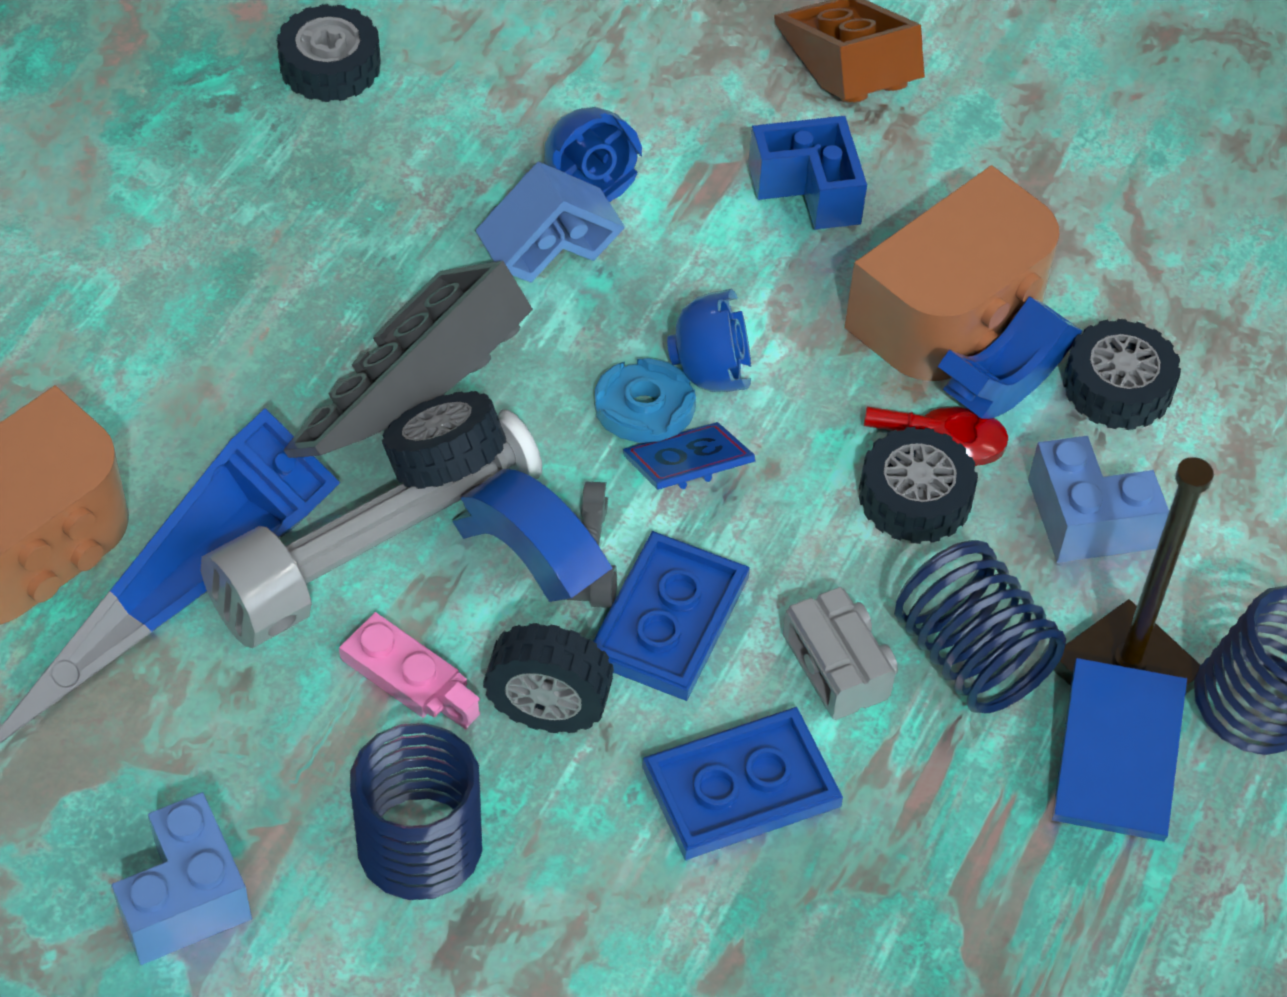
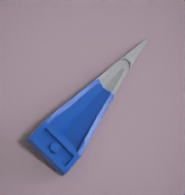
(242, 489)

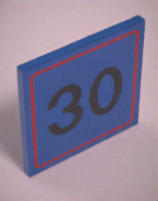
(689, 456)

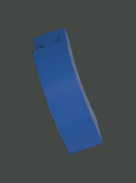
(1013, 363)
(537, 529)

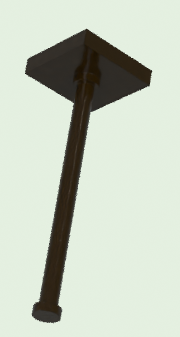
(1129, 632)

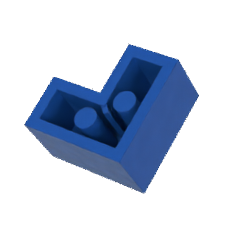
(812, 161)

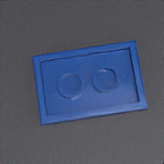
(670, 614)
(1120, 750)
(741, 783)

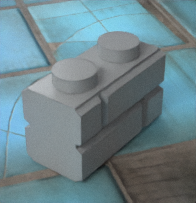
(840, 652)

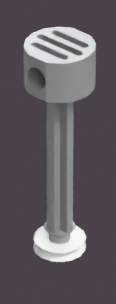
(262, 582)

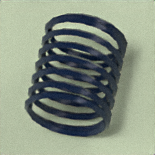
(1008, 638)
(1245, 645)
(448, 844)

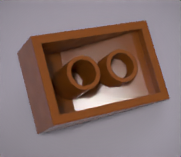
(855, 46)

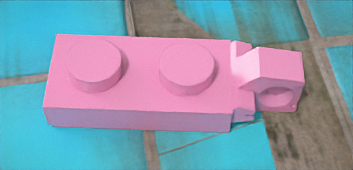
(409, 671)

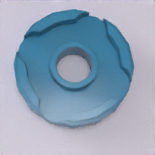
(644, 421)

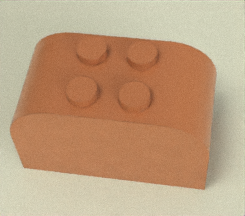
(953, 276)
(56, 500)

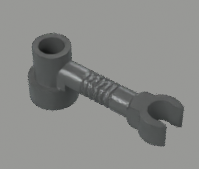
(594, 509)

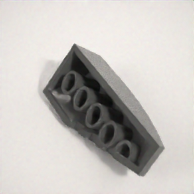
(419, 355)

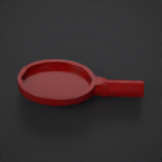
(983, 438)

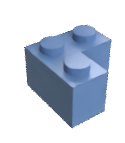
(548, 215)
(1091, 512)
(192, 890)

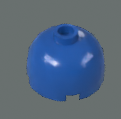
(595, 149)
(711, 343)

